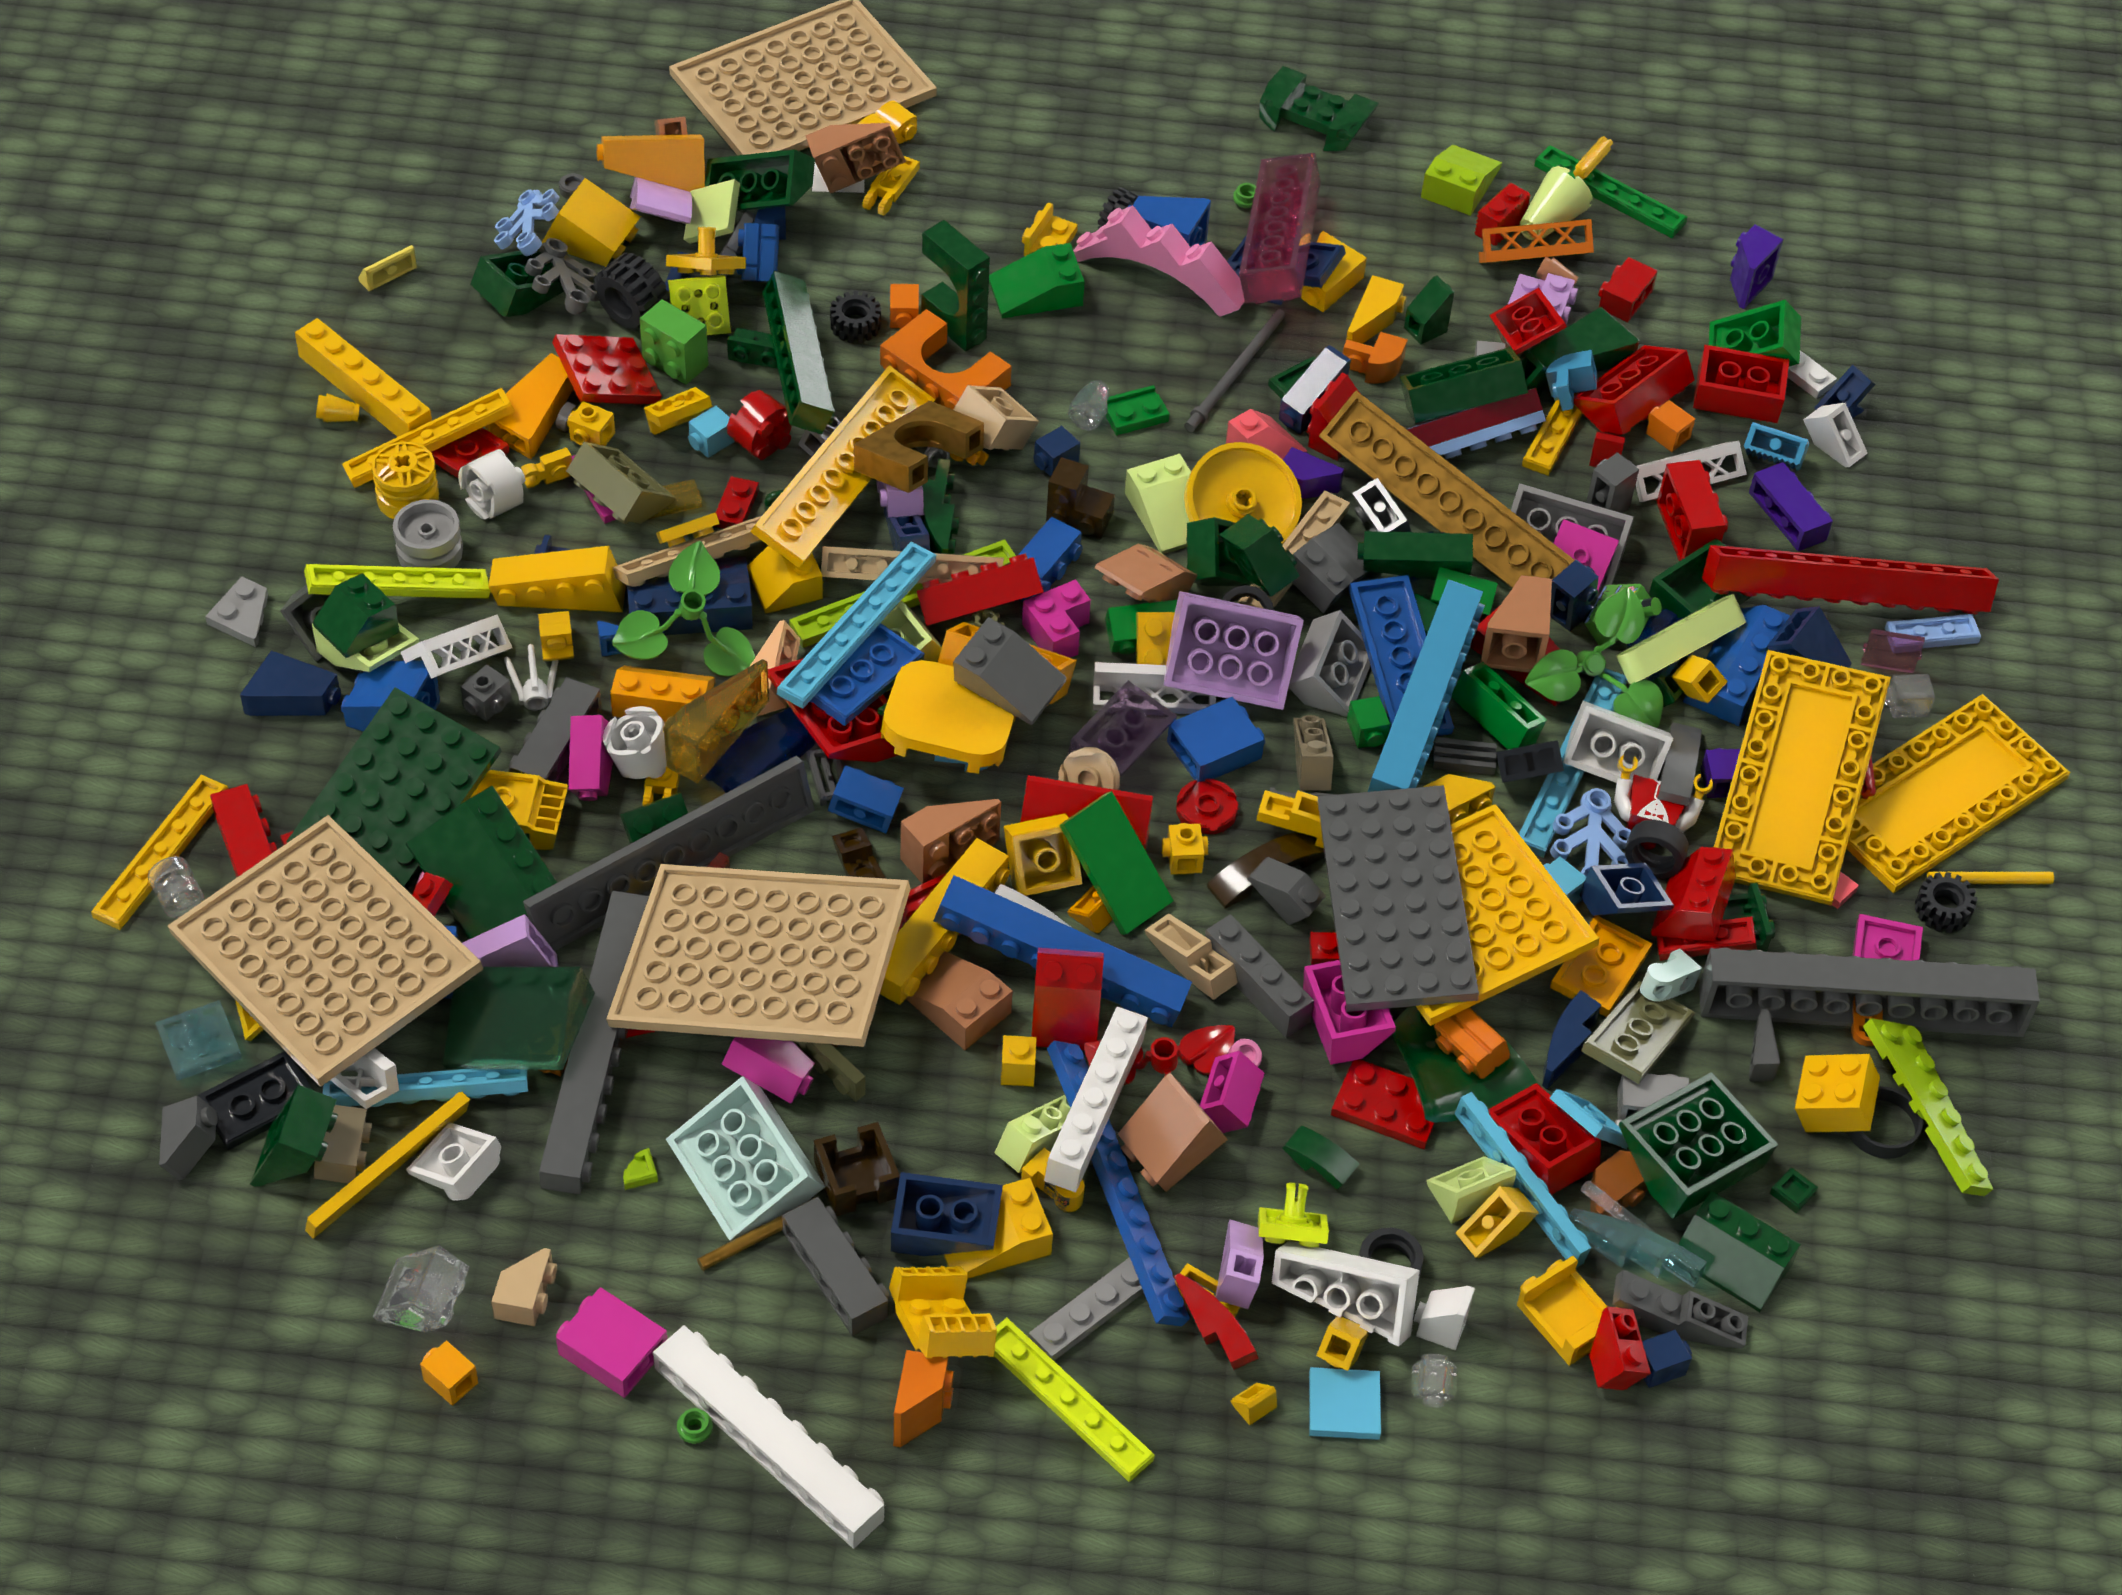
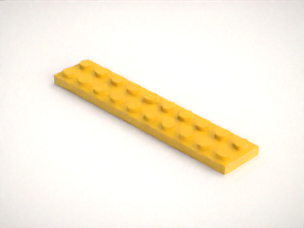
(828, 480)

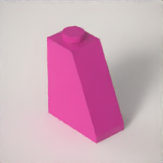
(588, 760)
(772, 1065)

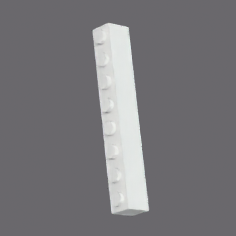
(770, 1436)

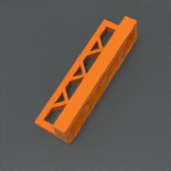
(1536, 252)

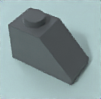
(1286, 889)
(186, 1135)

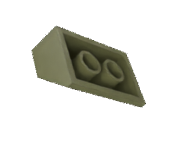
(618, 483)

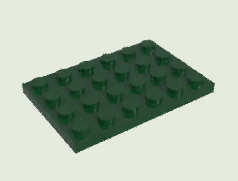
(401, 780)

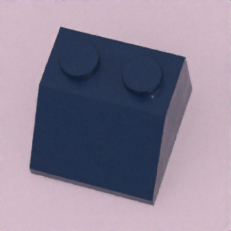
(1623, 890)

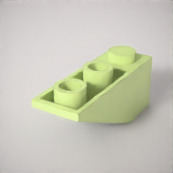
(1032, 1132)

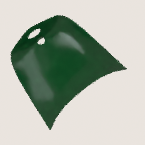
(1443, 1081)

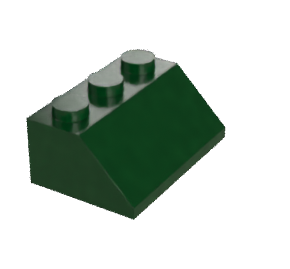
(1740, 1251)

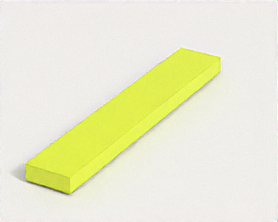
(403, 580)
(1070, 1401)

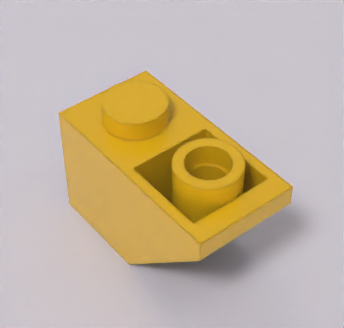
(1465, 795)

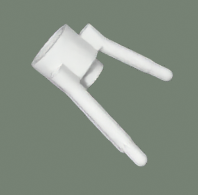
(535, 693)

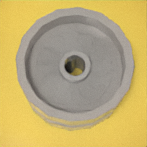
(428, 535)

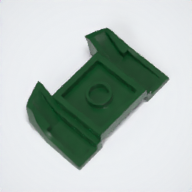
(1309, 106)

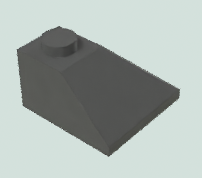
(300, 613)

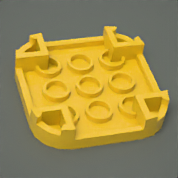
(944, 718)

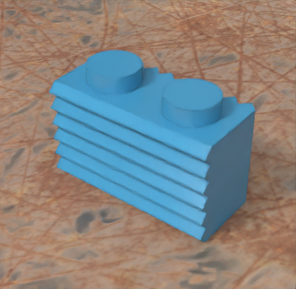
(1776, 446)

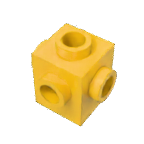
(591, 425)
(1185, 848)

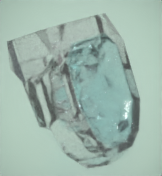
(1089, 405)

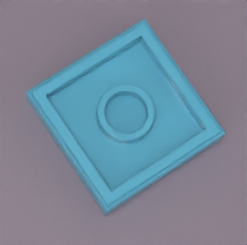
(1589, 1117)
(1344, 1403)

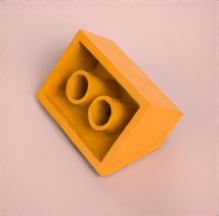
(656, 689)

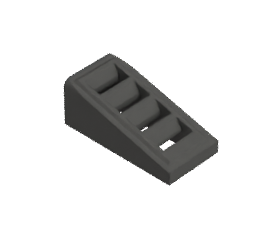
(1764, 1054)

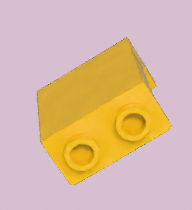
(1563, 1309)

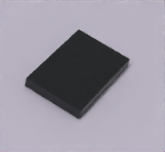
(253, 1098)

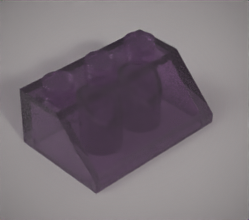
(1125, 726)

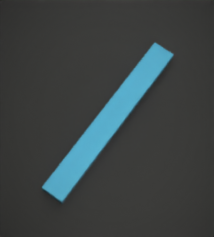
(856, 625)
(1560, 786)

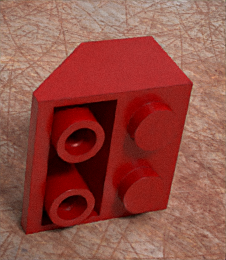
(1325, 409)

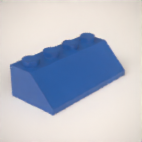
(1740, 660)

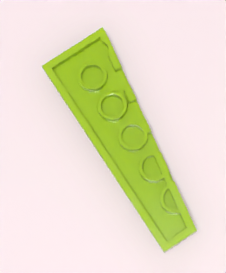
(1930, 1097)

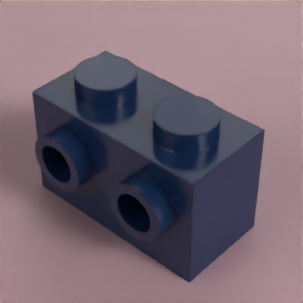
(1573, 595)

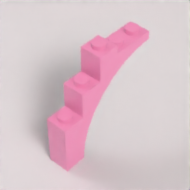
(1165, 249)

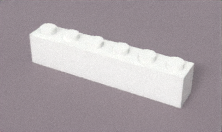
(1095, 1099)

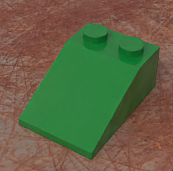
(1039, 282)
(1763, 330)

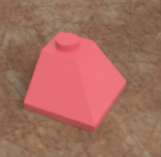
(1263, 431)

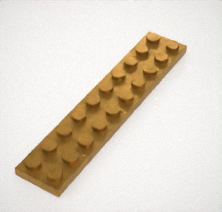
(1441, 492)

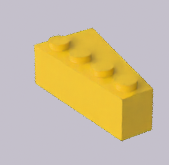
(559, 580)

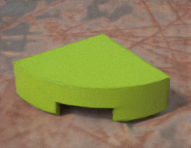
(640, 1171)

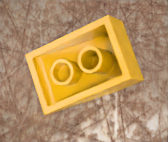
(1020, 1233)

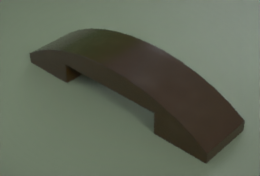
(1291, 849)
(857, 854)

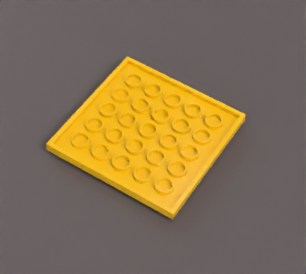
(1513, 910)

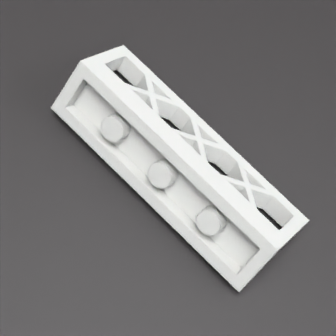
(1705, 455)
(461, 639)
(1148, 678)
(373, 1071)

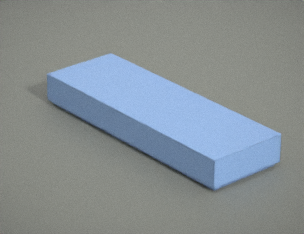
(1939, 630)

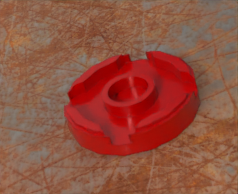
(1207, 804)

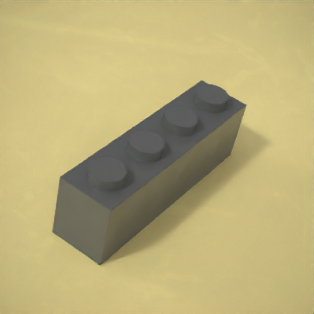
(548, 746)
(1262, 977)
(836, 1266)

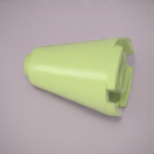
(1557, 200)

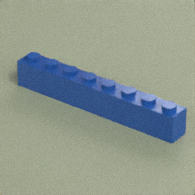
(1021, 931)

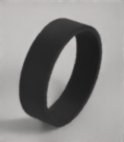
(1890, 1151)

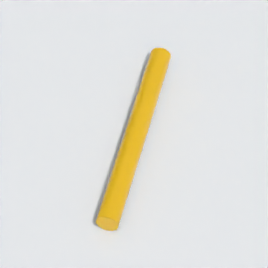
(2002, 877)

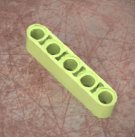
(1681, 639)

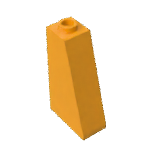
(656, 158)
(536, 406)

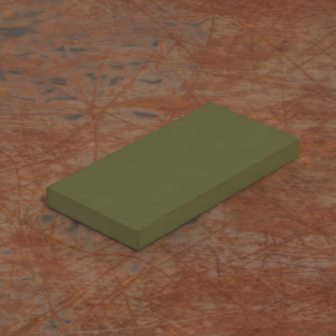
(1637, 1034)

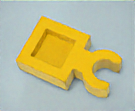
(550, 469)

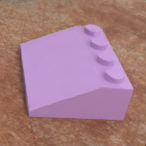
(1232, 650)

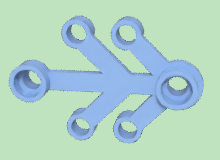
(523, 219)
(1593, 833)

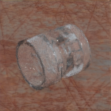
(175, 886)

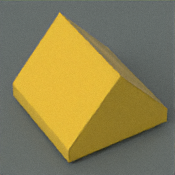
(1255, 1402)

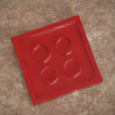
(606, 369)

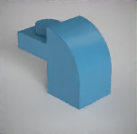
(1571, 375)

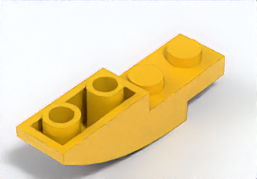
(1295, 813)

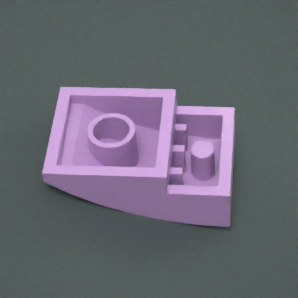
(661, 200)

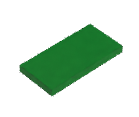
(1116, 863)

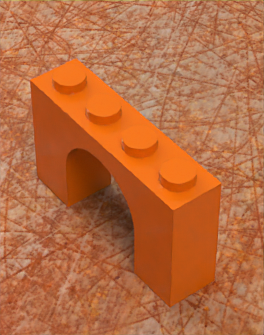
(921, 339)

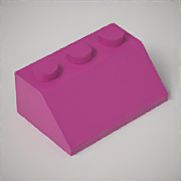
(1343, 1033)

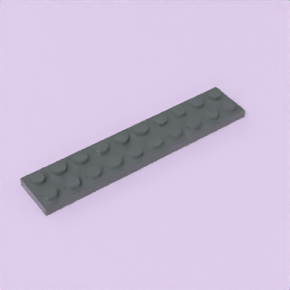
(695, 839)

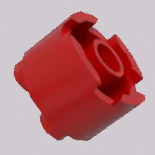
(760, 425)

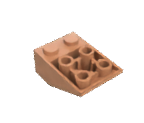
(853, 152)
(1147, 574)
(942, 833)

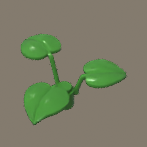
(695, 576)
(1557, 672)

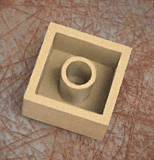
(1005, 420)

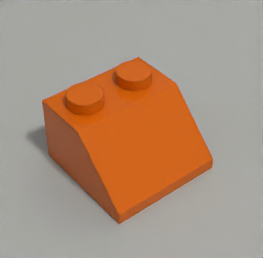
(921, 1396)

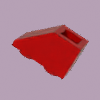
(1618, 1350)

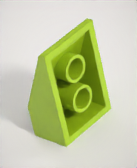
(1459, 179)

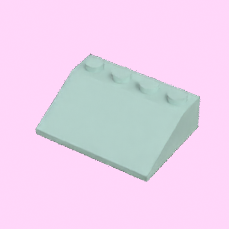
(744, 1160)

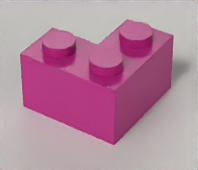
(1055, 618)

